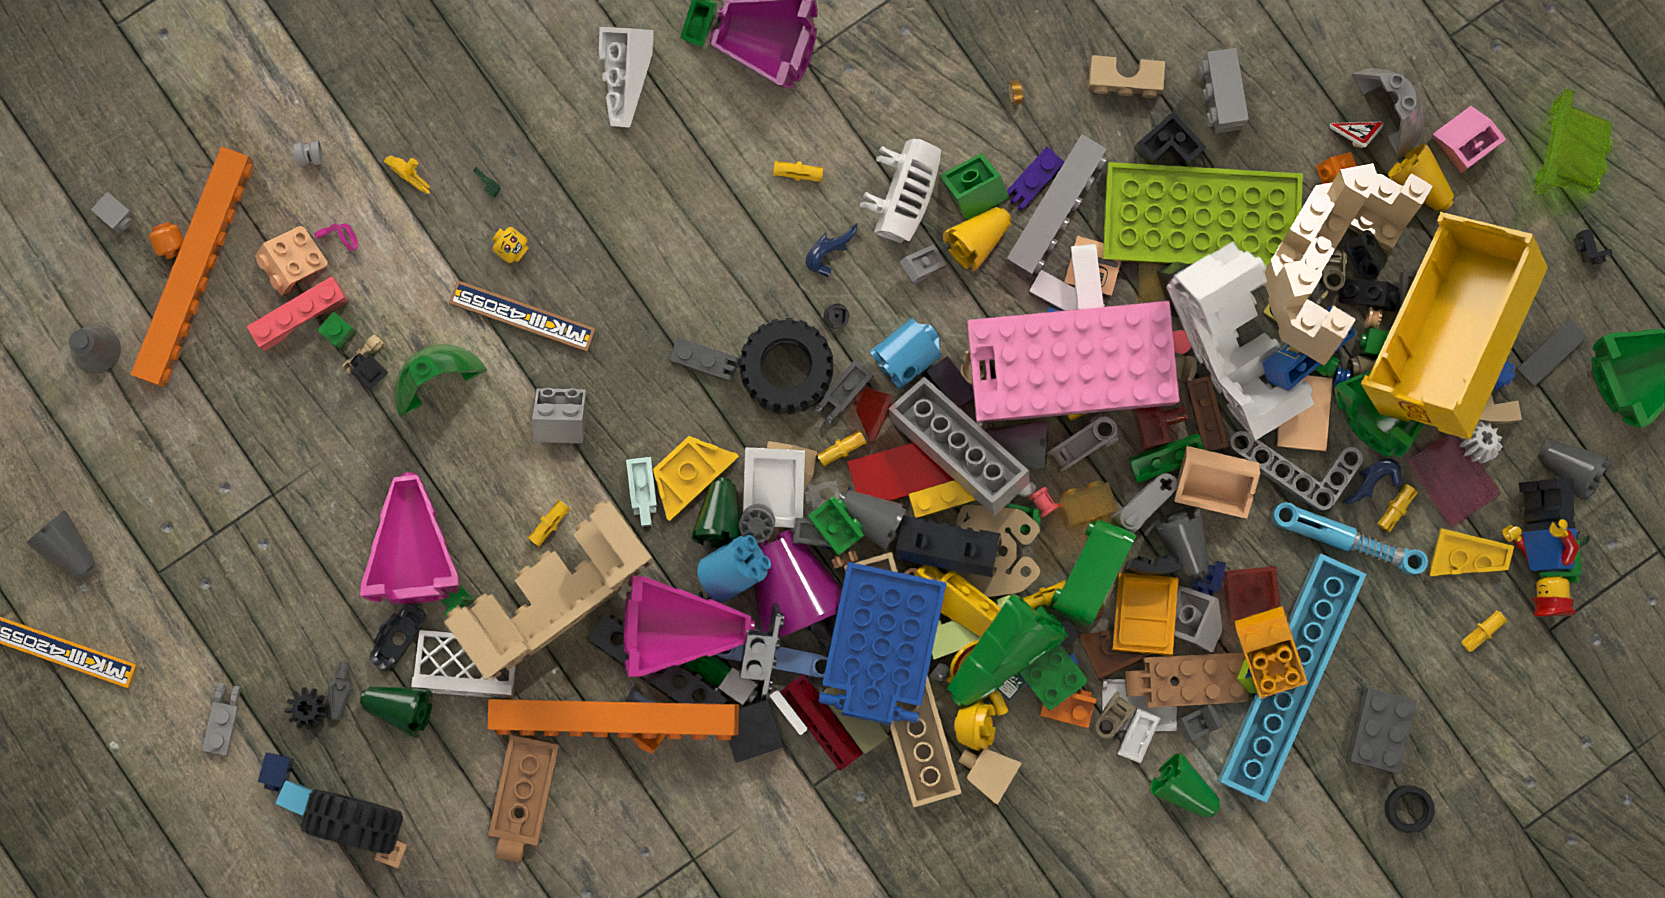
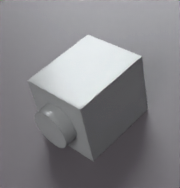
(113, 212)
(739, 689)

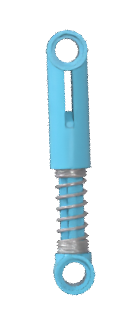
(1346, 537)

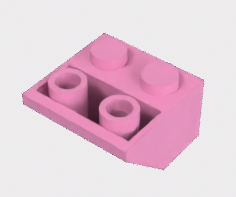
(1468, 138)

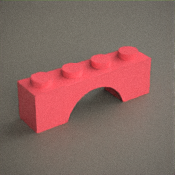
(282, 321)

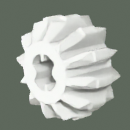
(1483, 443)

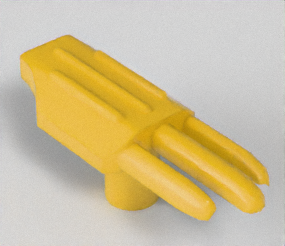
(407, 172)

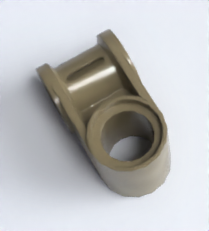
(1334, 268)
(1113, 715)

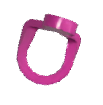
(336, 227)

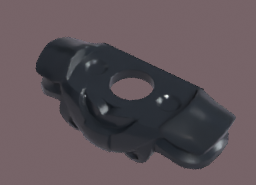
(385, 652)

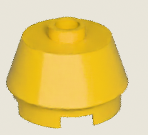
(975, 725)

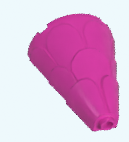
(409, 549)
(675, 626)

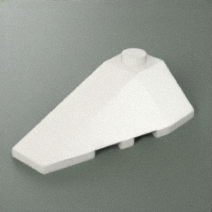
(626, 62)

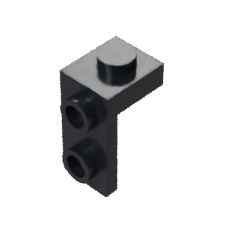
(1370, 293)

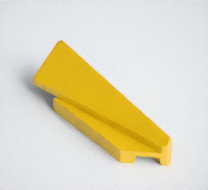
(962, 600)

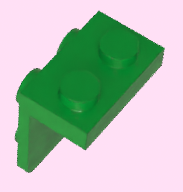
(1054, 677)

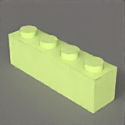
(953, 636)

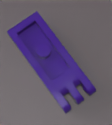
(1035, 177)

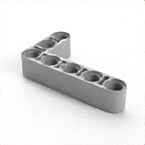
(1294, 473)

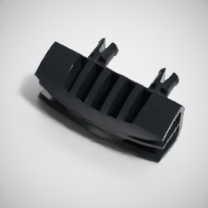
(948, 546)

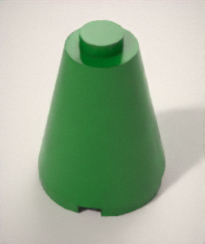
(1185, 787)

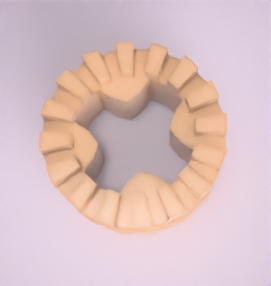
(1372, 318)

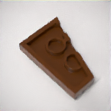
(1103, 657)

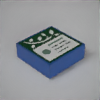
(1011, 687)

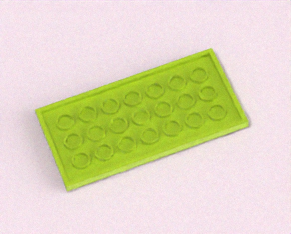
(1195, 211)

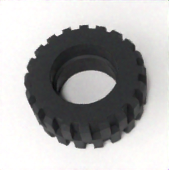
(779, 333)
(351, 821)

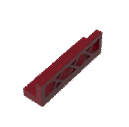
(807, 706)

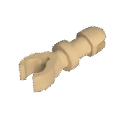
(372, 345)

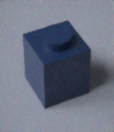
(275, 771)

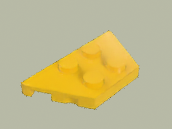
(689, 472)

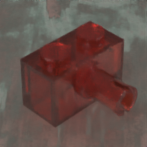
(1153, 424)

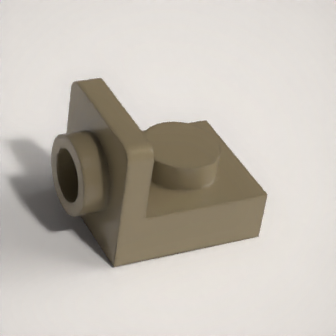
(1185, 367)

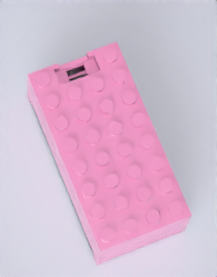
(1074, 362)

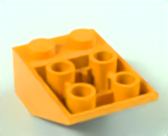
(1271, 652)

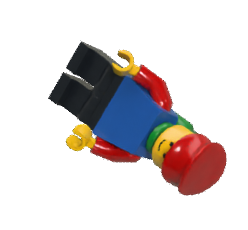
(1549, 543)

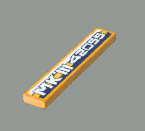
(66, 653)

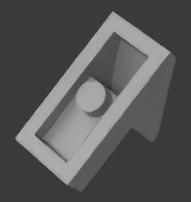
(922, 263)

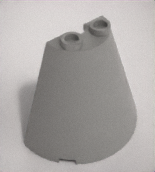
(1406, 104)

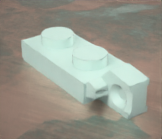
(642, 488)

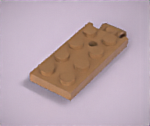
(1200, 680)
(526, 786)

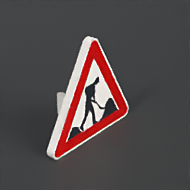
(1359, 132)

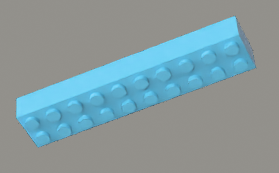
(1275, 719)

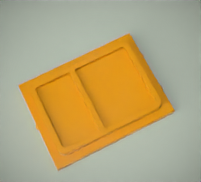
(1145, 613)

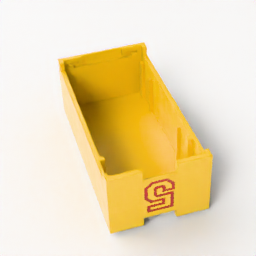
(1457, 325)

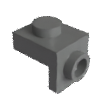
(1199, 723)

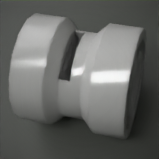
(308, 153)

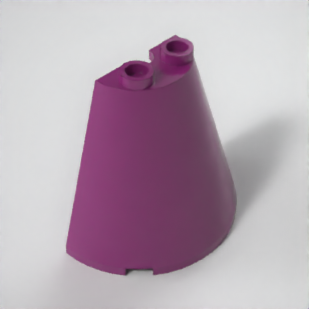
(768, 36)
(797, 584)

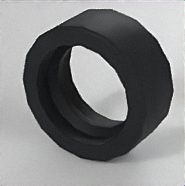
(1429, 809)

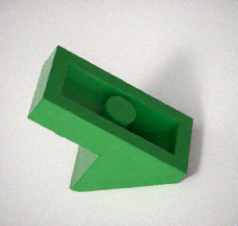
(698, 21)

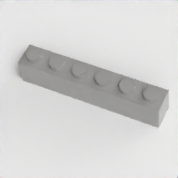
(1056, 205)

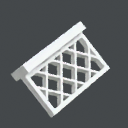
(456, 685)

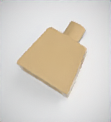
(989, 772)

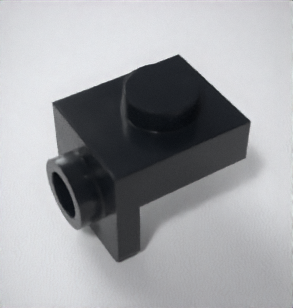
(1586, 246)
(367, 369)

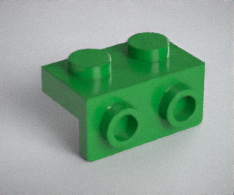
(836, 525)

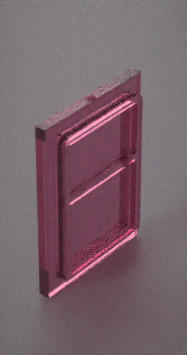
(1453, 479)

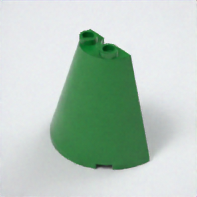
(1376, 430)

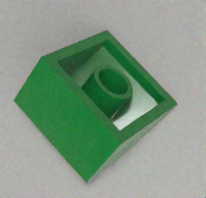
(974, 186)

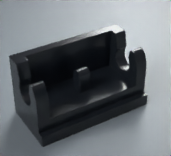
(950, 382)

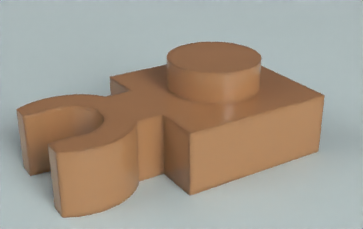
(843, 559)

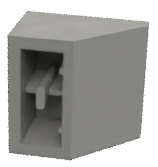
(559, 415)

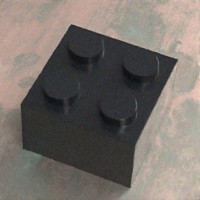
(756, 732)

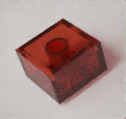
(1250, 591)

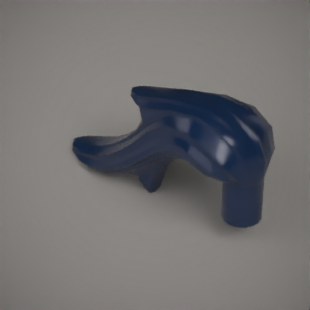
(825, 246)
(1373, 475)

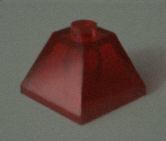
(872, 411)

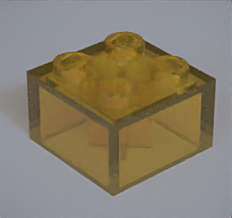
(1086, 505)

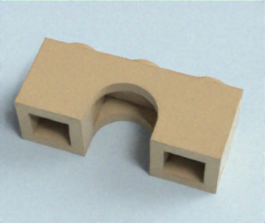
(1105, 77)

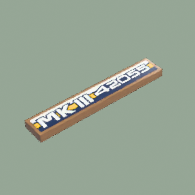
(522, 316)

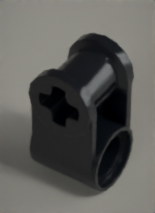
(1366, 254)

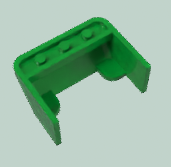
(1093, 572)

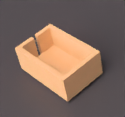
(1217, 482)

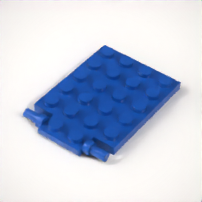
(882, 643)

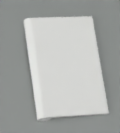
(1167, 715)

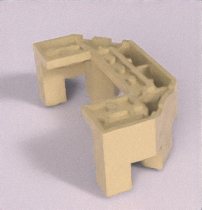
(1354, 201)
(555, 595)

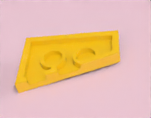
(1467, 553)

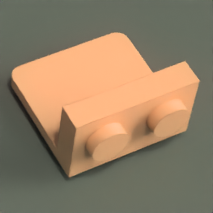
(290, 259)

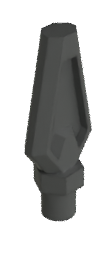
(339, 691)

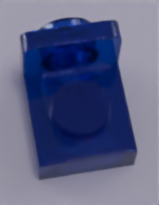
(1214, 575)

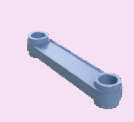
(786, 660)

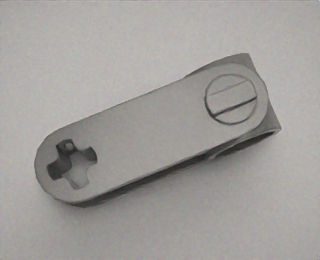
(1084, 442)
(1148, 500)

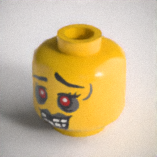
(510, 244)

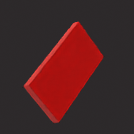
(896, 472)

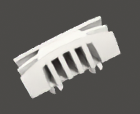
(909, 189)

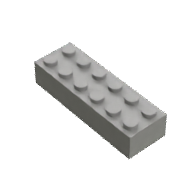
(959, 446)

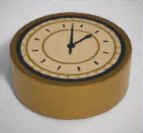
(1015, 92)

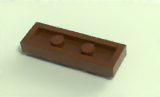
(1207, 413)

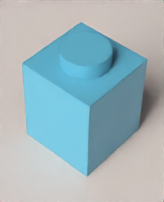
(293, 797)

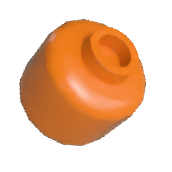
(166, 240)

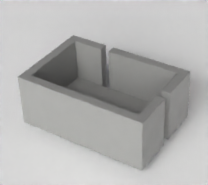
(1223, 91)

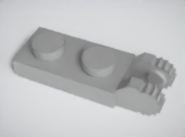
(222, 721)

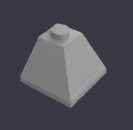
(1197, 619)

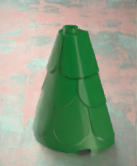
(428, 364)
(1632, 374)
(1005, 649)

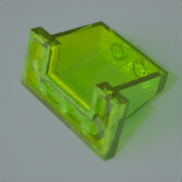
(1574, 148)

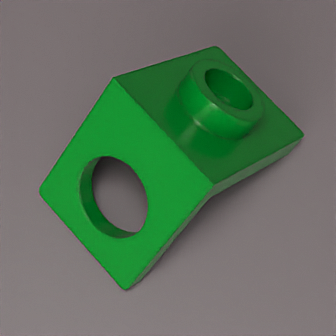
(460, 599)

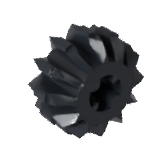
(311, 699)

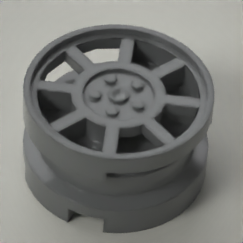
(758, 522)

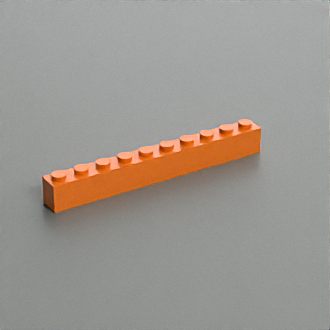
(192, 267)
(614, 717)

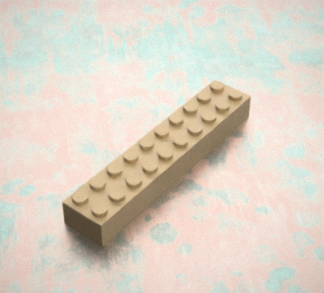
(922, 744)

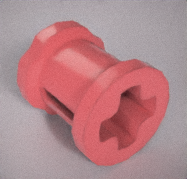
(1043, 502)

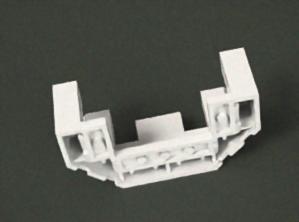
(1212, 303)

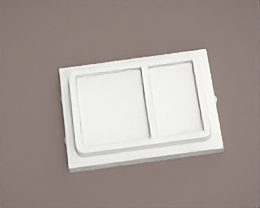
(776, 481)

